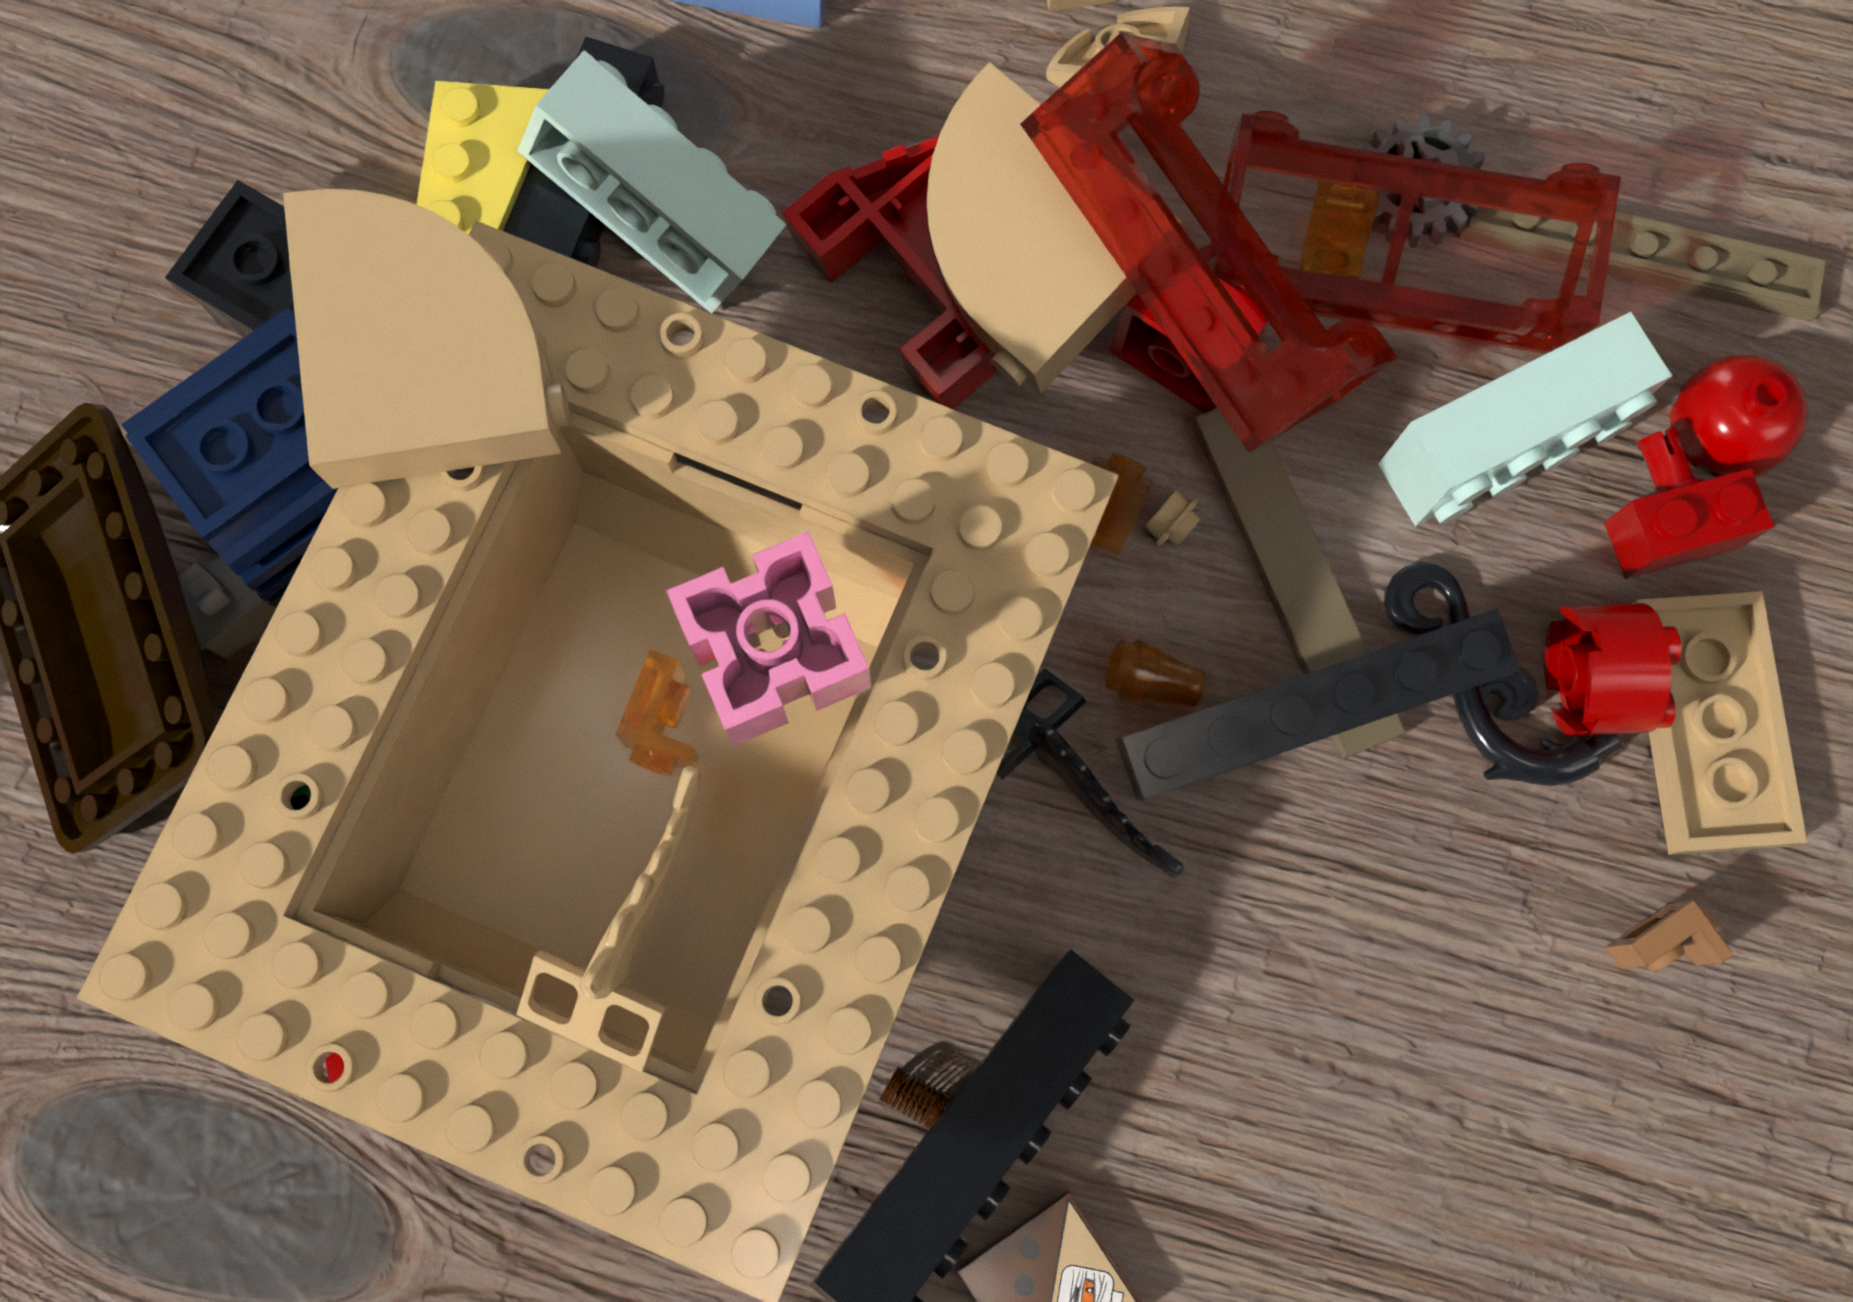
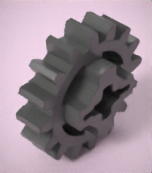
(1429, 144)

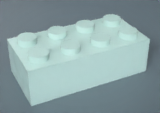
(648, 181)
(1524, 421)

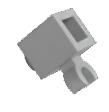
(223, 608)

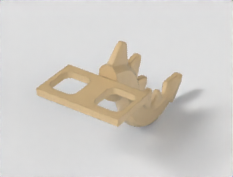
(610, 964)

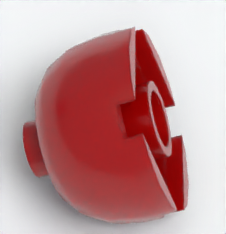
(1740, 415)

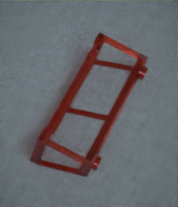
(1538, 325)
(1252, 387)

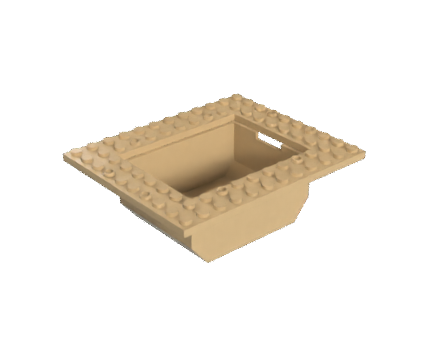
(457, 717)

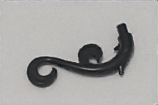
(1519, 693)

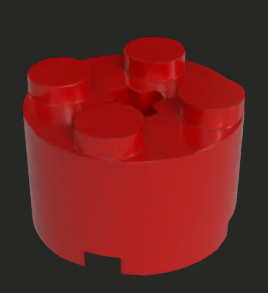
(1611, 669)

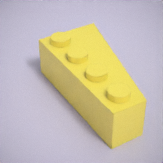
(472, 152)

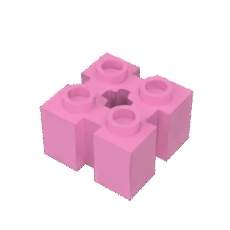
(785, 596)

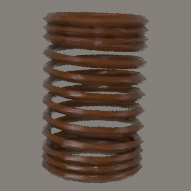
(897, 1084)

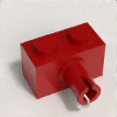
(1685, 515)

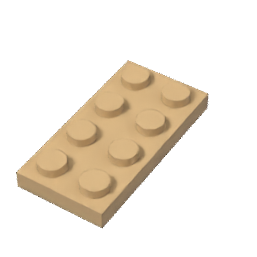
(1728, 755)

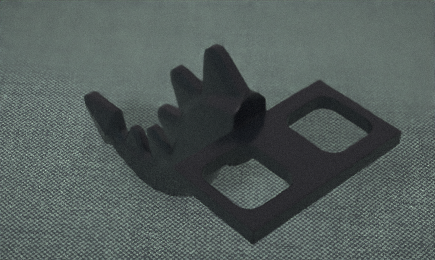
(1055, 752)

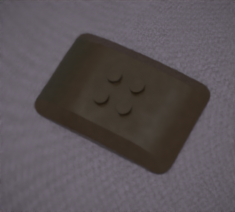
(97, 632)

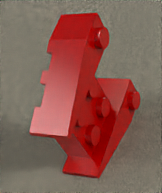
(888, 206)

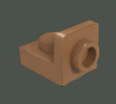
(1670, 934)

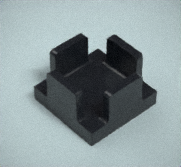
(239, 262)

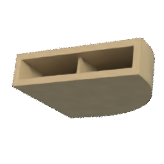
(1014, 240)
(410, 344)

